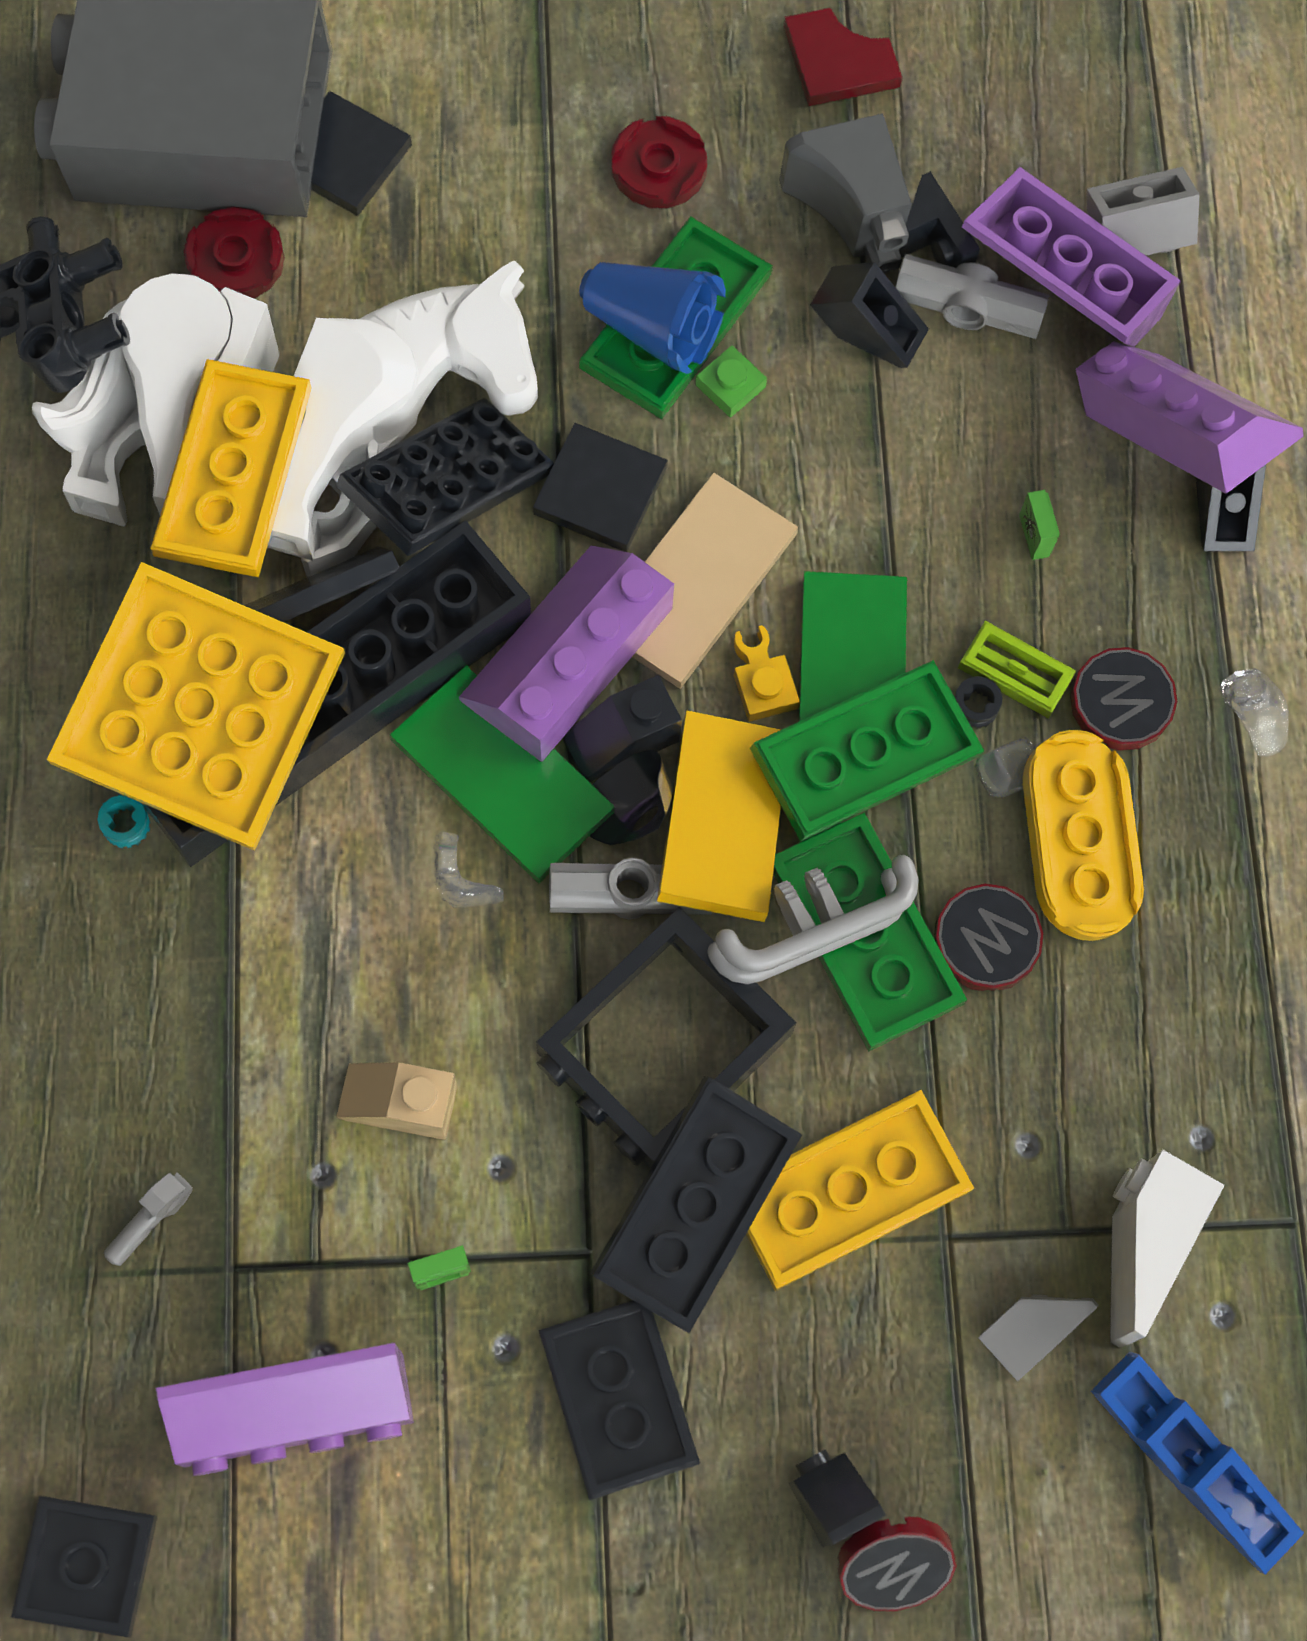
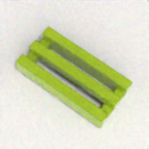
(1008, 685)

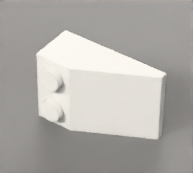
(1152, 1235)

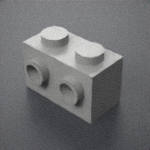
(1149, 211)

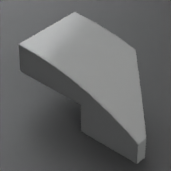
(1033, 1329)

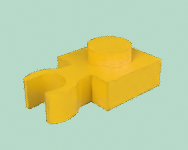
(763, 682)

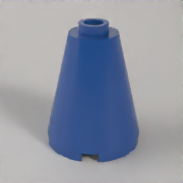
(657, 308)

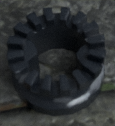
(989, 689)

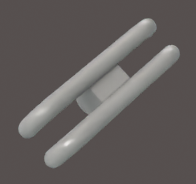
(809, 940)

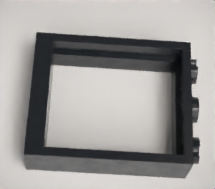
(594, 1098)

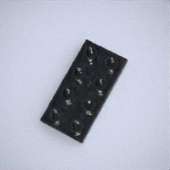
(444, 475)

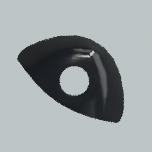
(634, 789)

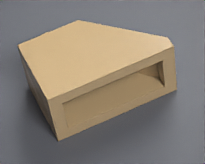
(399, 1098)

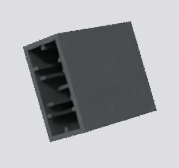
(188, 102)

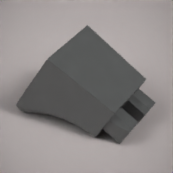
(854, 183)

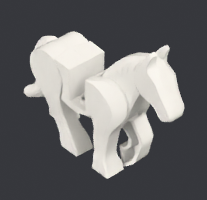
(363, 396)

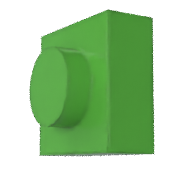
(731, 381)

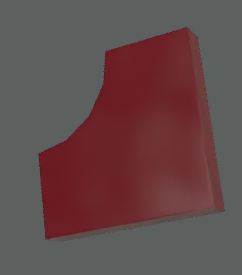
(836, 61)

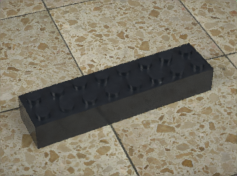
(399, 648)

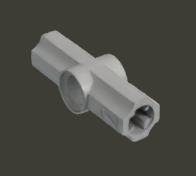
(971, 296)
(595, 890)

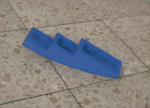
(1197, 1462)

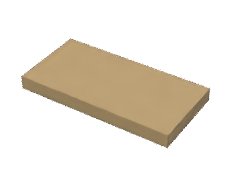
(716, 562)

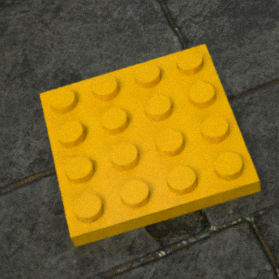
(196, 706)

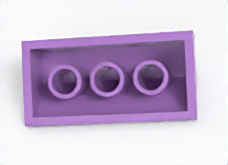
(1074, 256)
(1182, 415)
(570, 648)
(287, 1407)

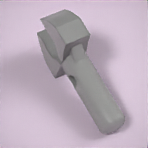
(159, 1202)

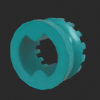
(107, 825)

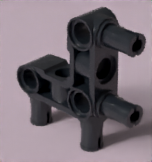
(46, 310)

